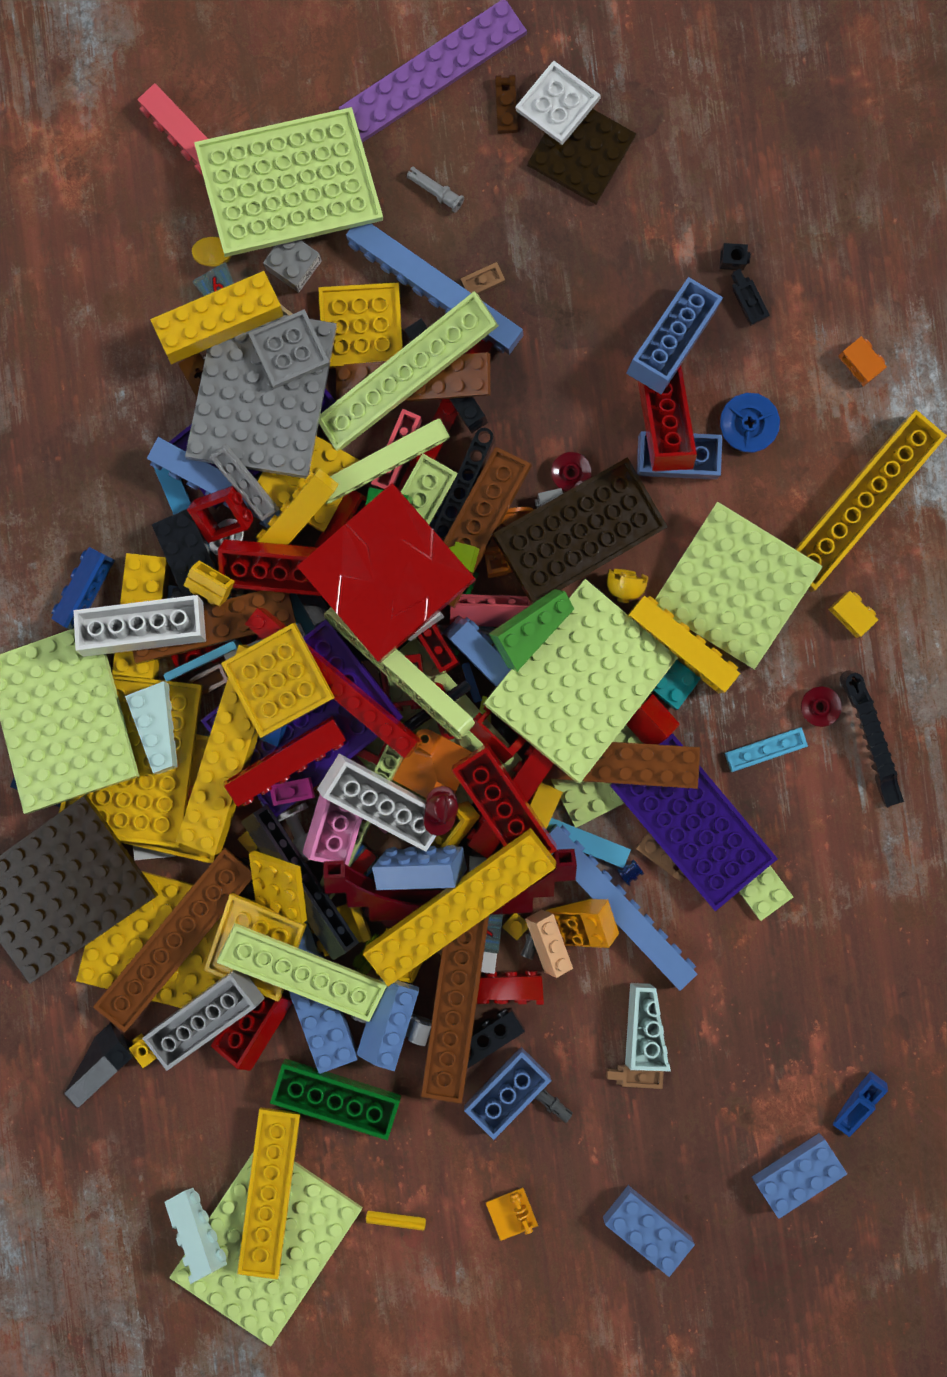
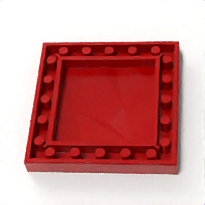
(386, 573)

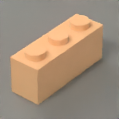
(549, 943)

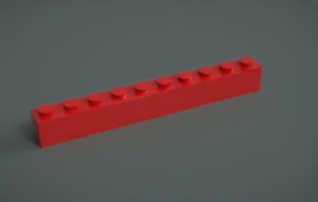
(347, 693)

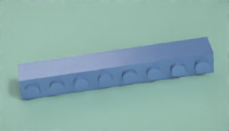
(195, 472)

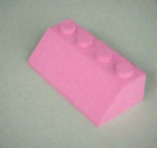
(331, 833)

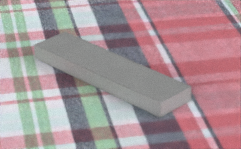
(244, 482)

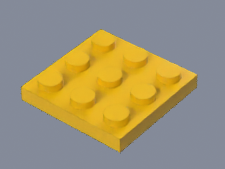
(278, 885)

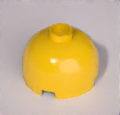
(626, 584)

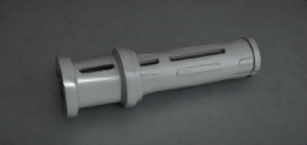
(443, 194)

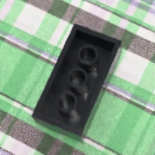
(183, 546)

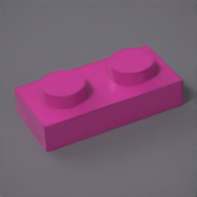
(292, 791)

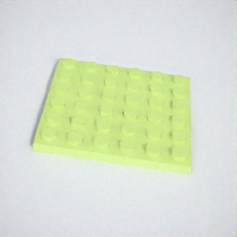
(737, 585)

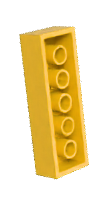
(217, 317)
(143, 580)
(688, 648)

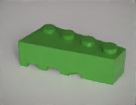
(530, 628)

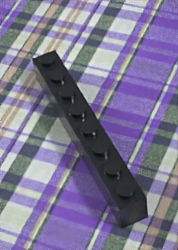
(320, 910)

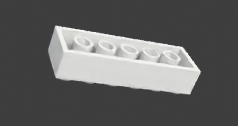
(139, 625)
(376, 801)

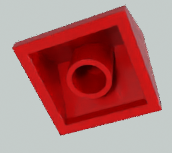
(652, 722)

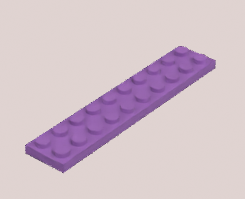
(435, 69)

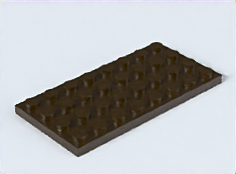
(579, 530)

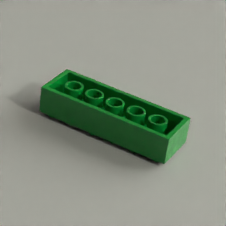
(335, 1099)

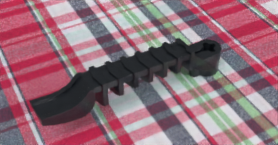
(862, 701)

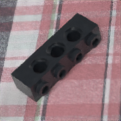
(496, 1040)

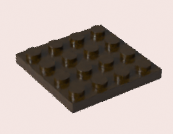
(586, 158)

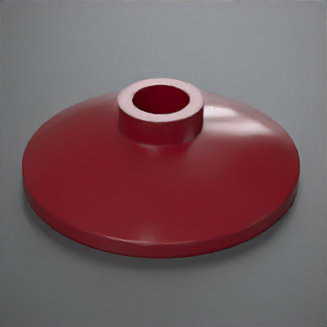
(570, 461)
(831, 706)

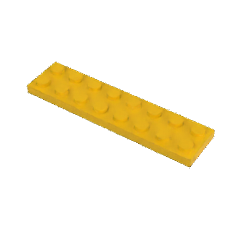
(269, 1193)

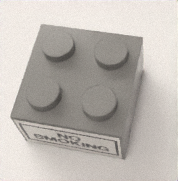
(292, 263)

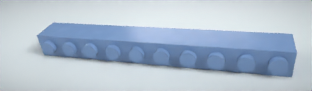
(426, 280)
(626, 913)

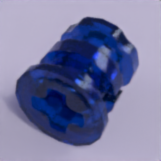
(630, 872)

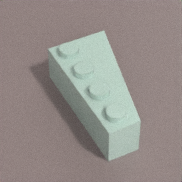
(154, 723)
(645, 1032)
(195, 1235)

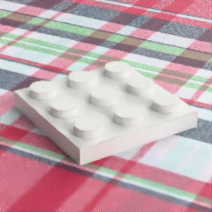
(558, 102)

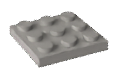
(289, 349)

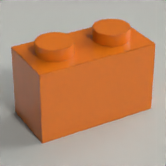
(862, 360)

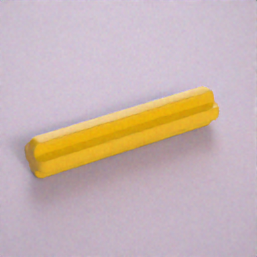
(395, 1220)

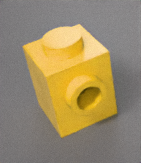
(141, 1051)

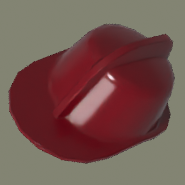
(440, 810)

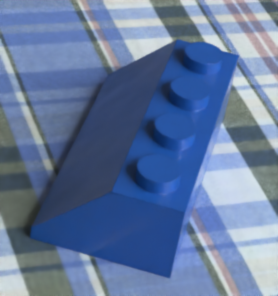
(83, 587)

